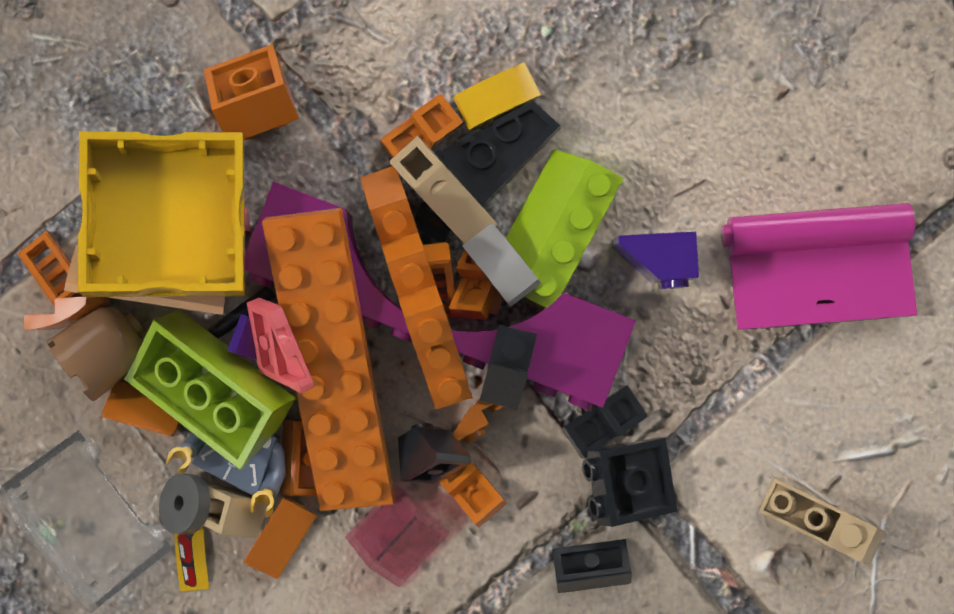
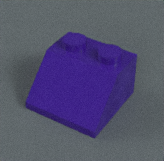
(661, 256)

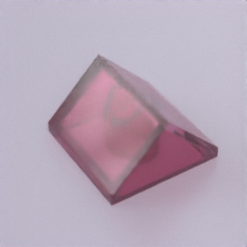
(397, 537)

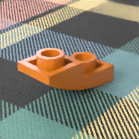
(473, 421)

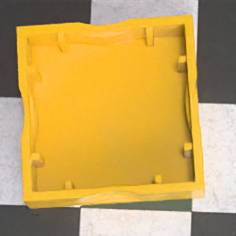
(161, 214)

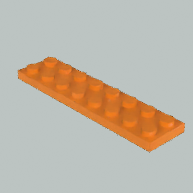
(323, 310)

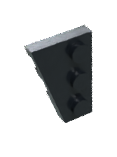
(497, 153)

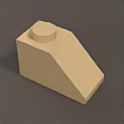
(231, 512)

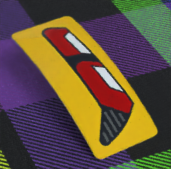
(191, 561)

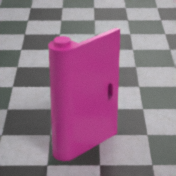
(835, 255)

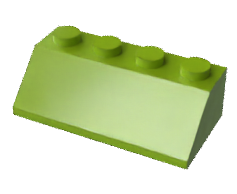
(561, 221)
(208, 388)

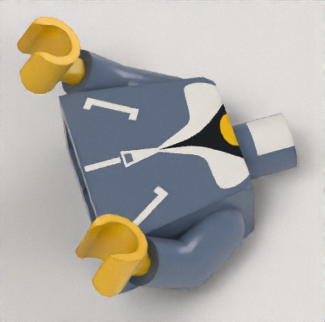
(260, 477)

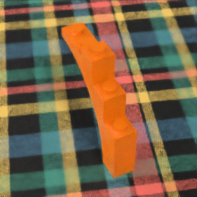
(415, 288)

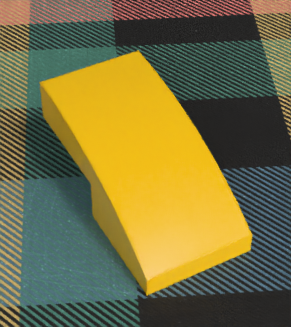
(496, 96)

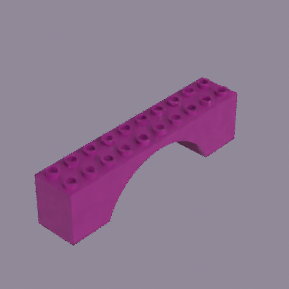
(575, 340)

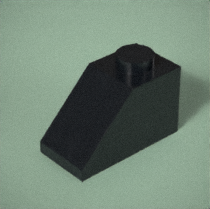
(429, 454)

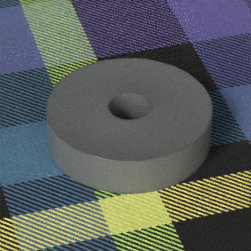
(184, 504)

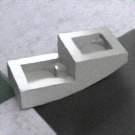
(501, 264)

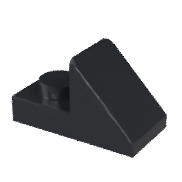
(508, 367)

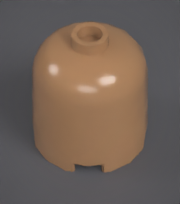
(98, 348)

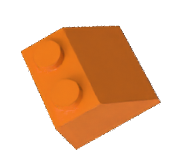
(250, 93)

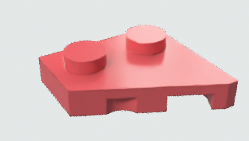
(276, 346)

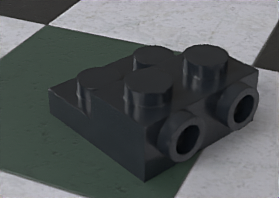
(630, 481)

